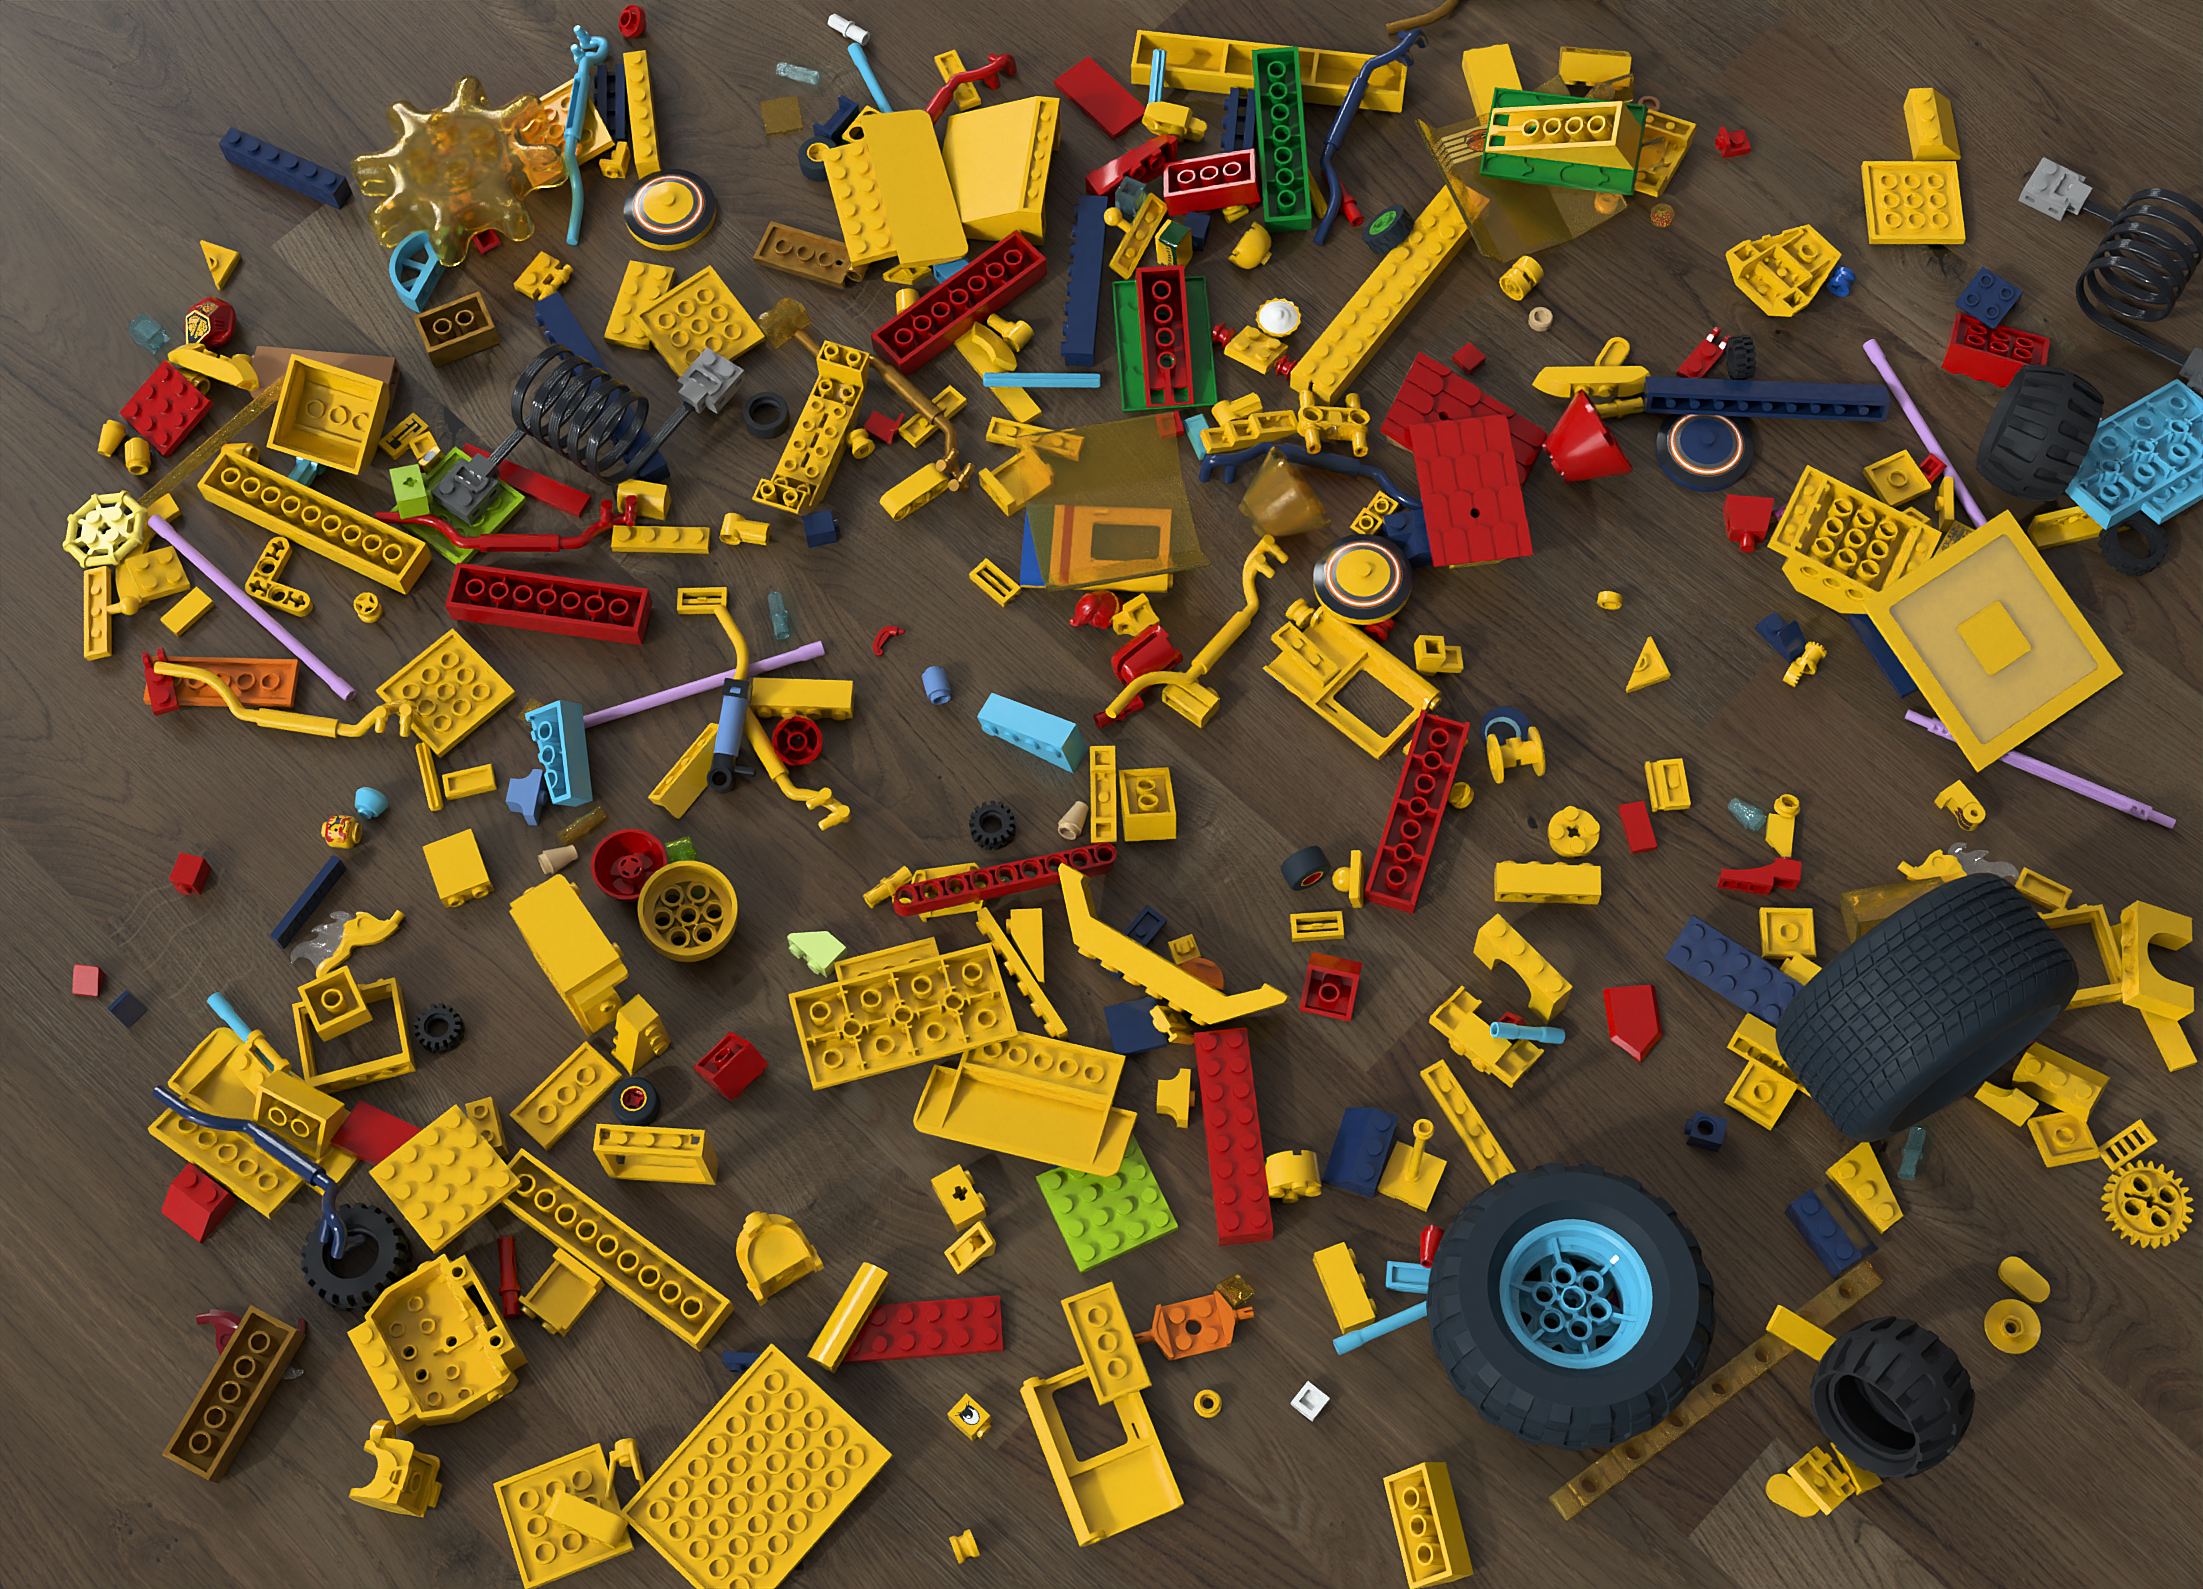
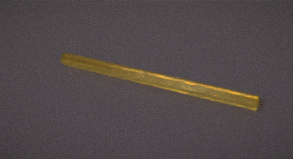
(213, 444)

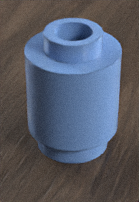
(936, 685)

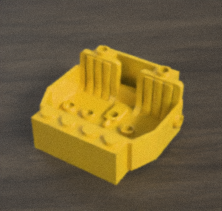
(572, 951)
(424, 1316)

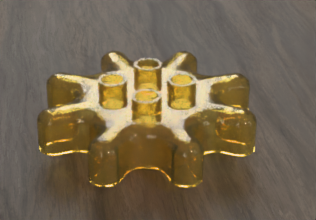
(459, 170)

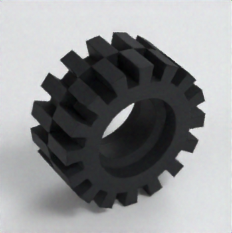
(1740, 357)
(992, 839)
(449, 1038)

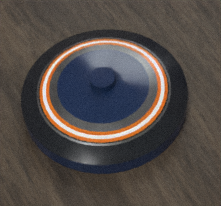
(1704, 450)

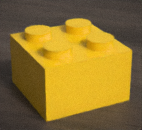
(335, 1003)

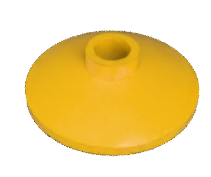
(2021, 1318)

